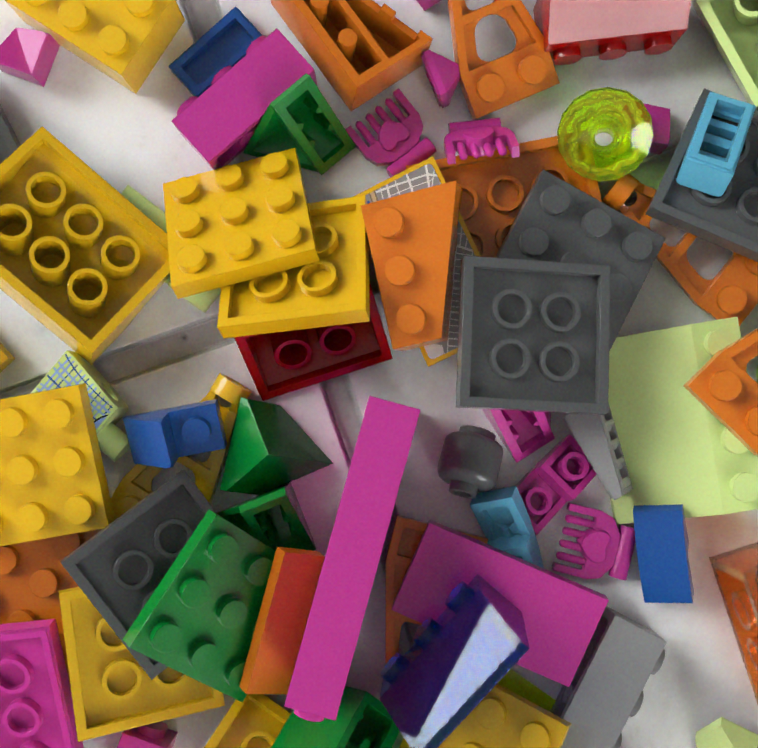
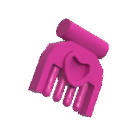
(479, 139)
(397, 141)
(601, 545)

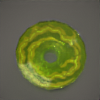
(609, 112)

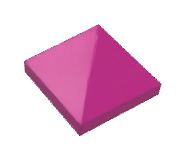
(442, 75)

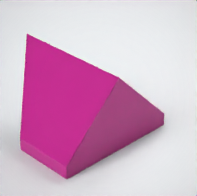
(521, 430)

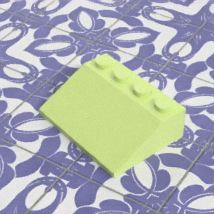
(666, 435)

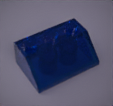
(453, 663)

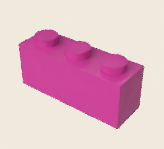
(229, 111)

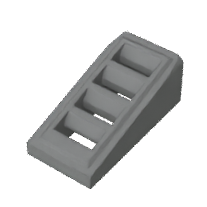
(603, 450)

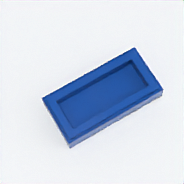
(219, 47)

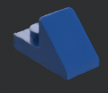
(175, 432)

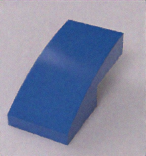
(663, 553)

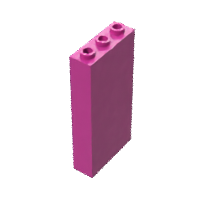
(351, 560)

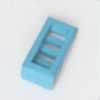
(706, 170)

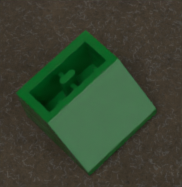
(359, 724)

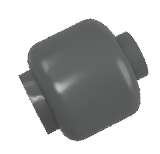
(470, 461)

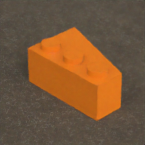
(355, 44)
(414, 261)

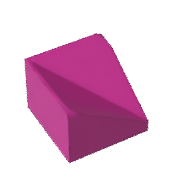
(28, 55)

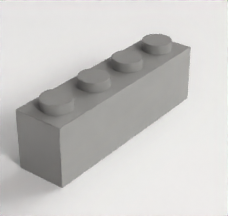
(609, 681)

